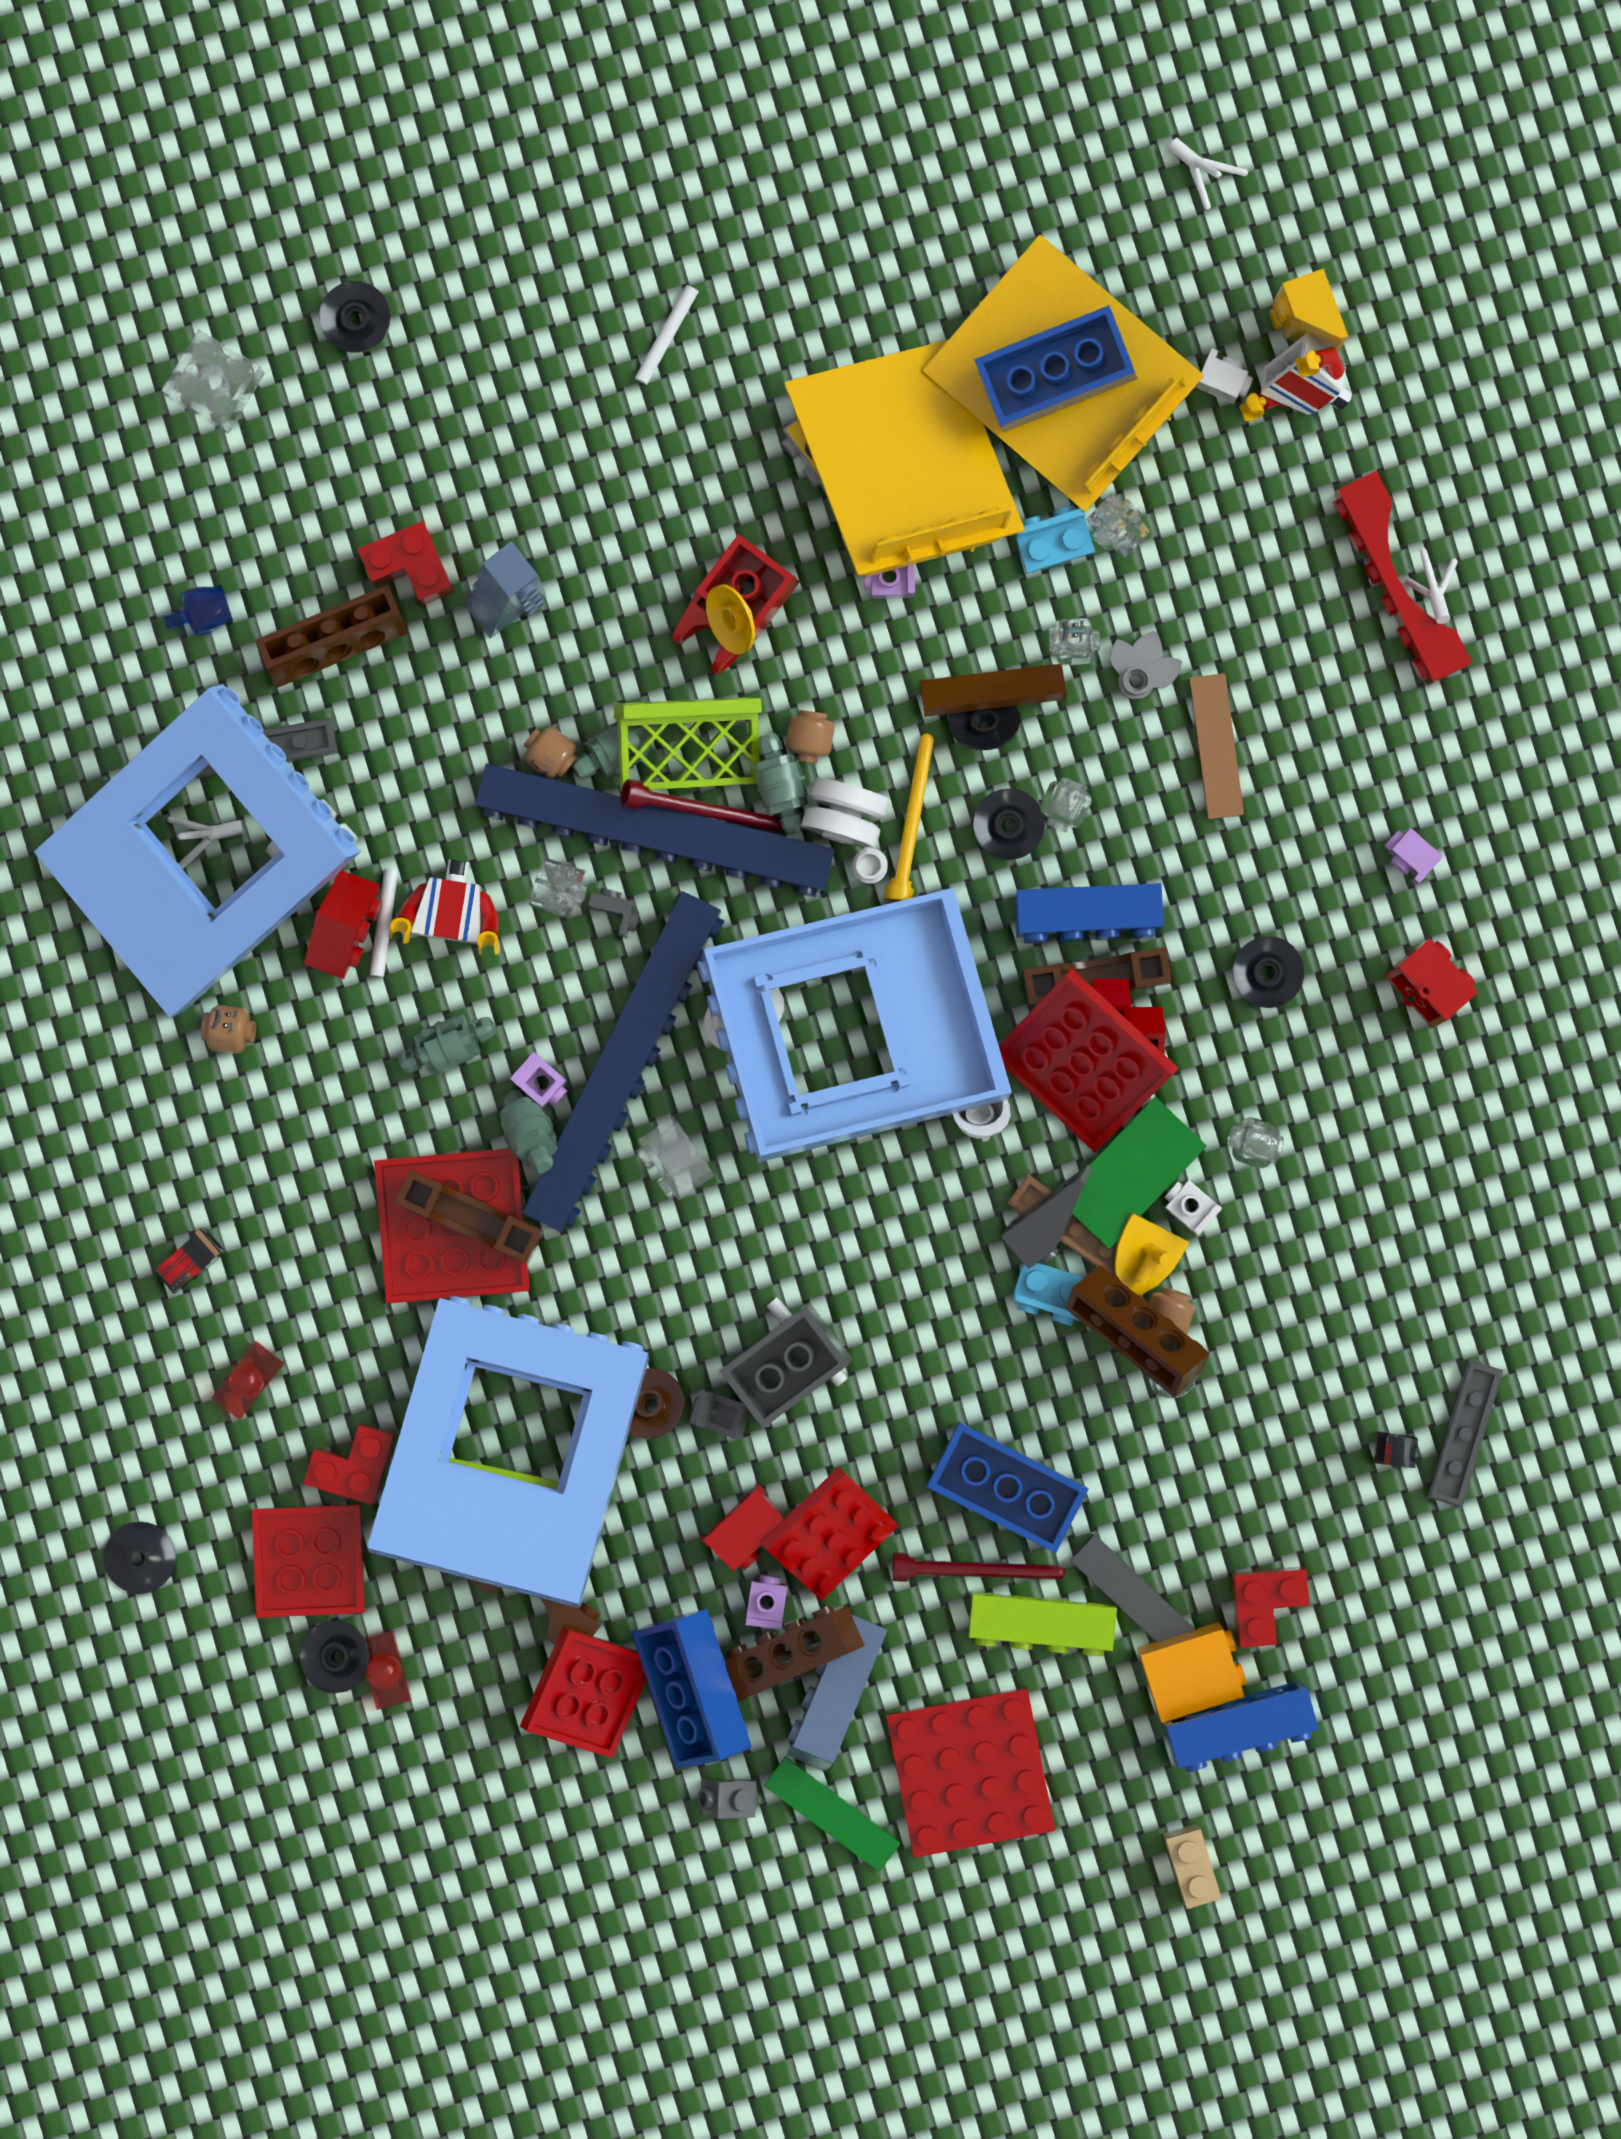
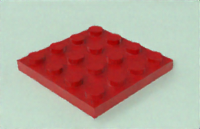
(1084, 1060)
(432, 1259)
(970, 1772)

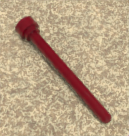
(637, 795)
(907, 1567)

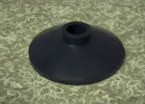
(351, 299)
(985, 728)
(1011, 805)
(1287, 970)
(158, 1557)
(319, 1661)

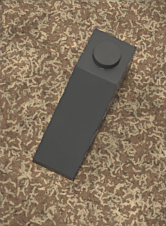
(1041, 1227)

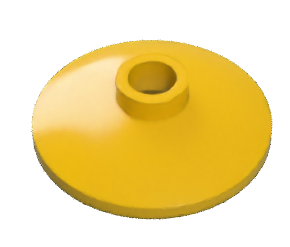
(730, 619)

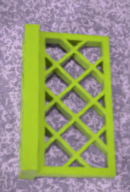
(688, 711)

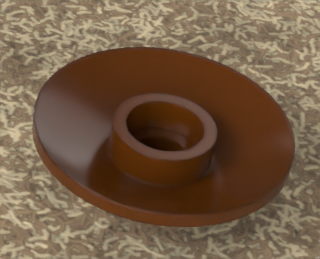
(668, 1393)

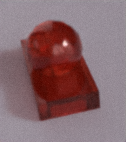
(248, 1380)
(386, 1671)

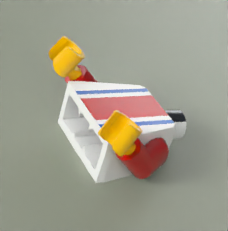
(1302, 379)
(450, 911)

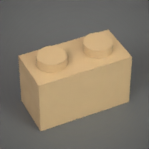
(1192, 1866)

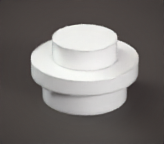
(869, 865)

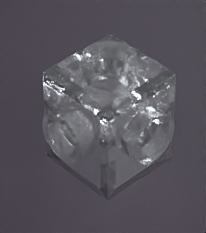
(1118, 525)
(558, 888)

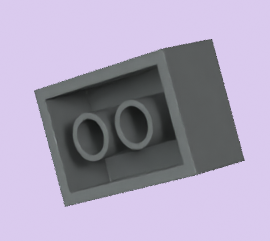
(786, 1365)

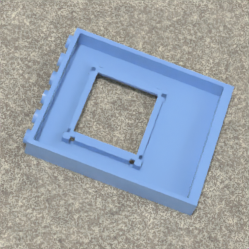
(143, 895)
(925, 1004)
(490, 1523)

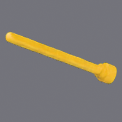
(900, 886)

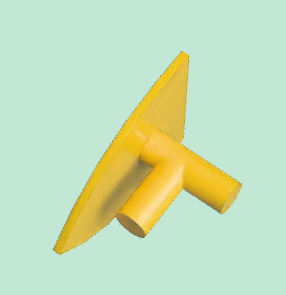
(1146, 1254)

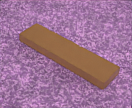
(1216, 746)
(1075, 1236)

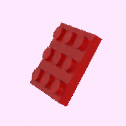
(829, 1533)
(308, 1560)
(586, 1693)

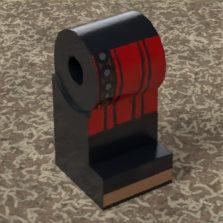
(190, 1260)
(1395, 1449)

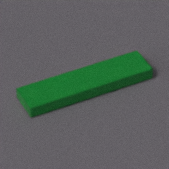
(832, 1814)

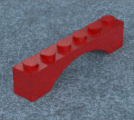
(1434, 645)

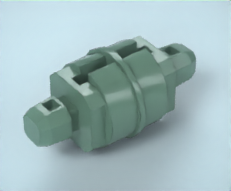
(605, 752)
(780, 783)
(447, 1044)
(528, 1131)

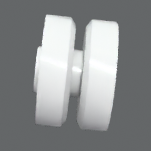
(846, 808)

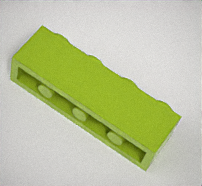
(1043, 1622)

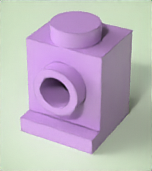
(901, 588)
(1412, 854)
(526, 1079)
(766, 1617)

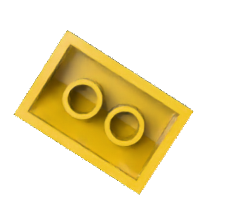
(1310, 308)

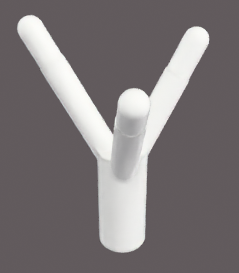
(1195, 162)
(1436, 593)
(210, 832)

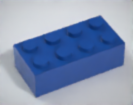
(1056, 369)
(1088, 911)
(1007, 1487)
(691, 1689)
(1240, 1725)

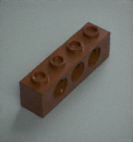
(331, 636)
(1137, 1330)
(837, 1638)

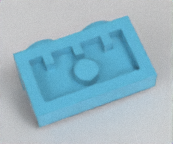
(1054, 539)
(1047, 1290)

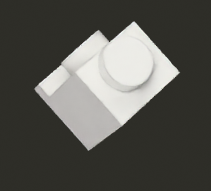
(1224, 378)
(1197, 1220)

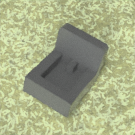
(611, 902)
(719, 1414)
(727, 1798)

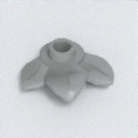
(1145, 661)

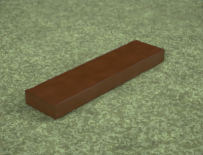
(993, 690)

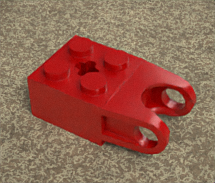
(739, 563)

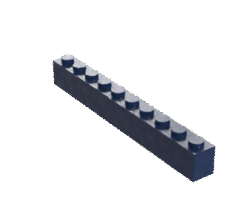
(656, 829)
(623, 1061)

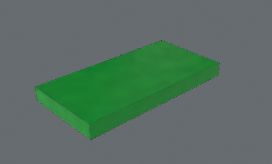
(1135, 1171)

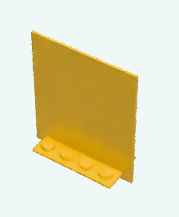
(1094, 439)
(902, 462)

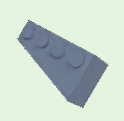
(504, 590)
(834, 1701)

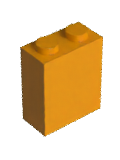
(1192, 1672)

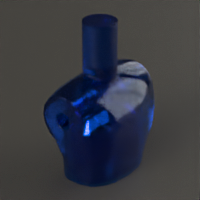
(203, 610)

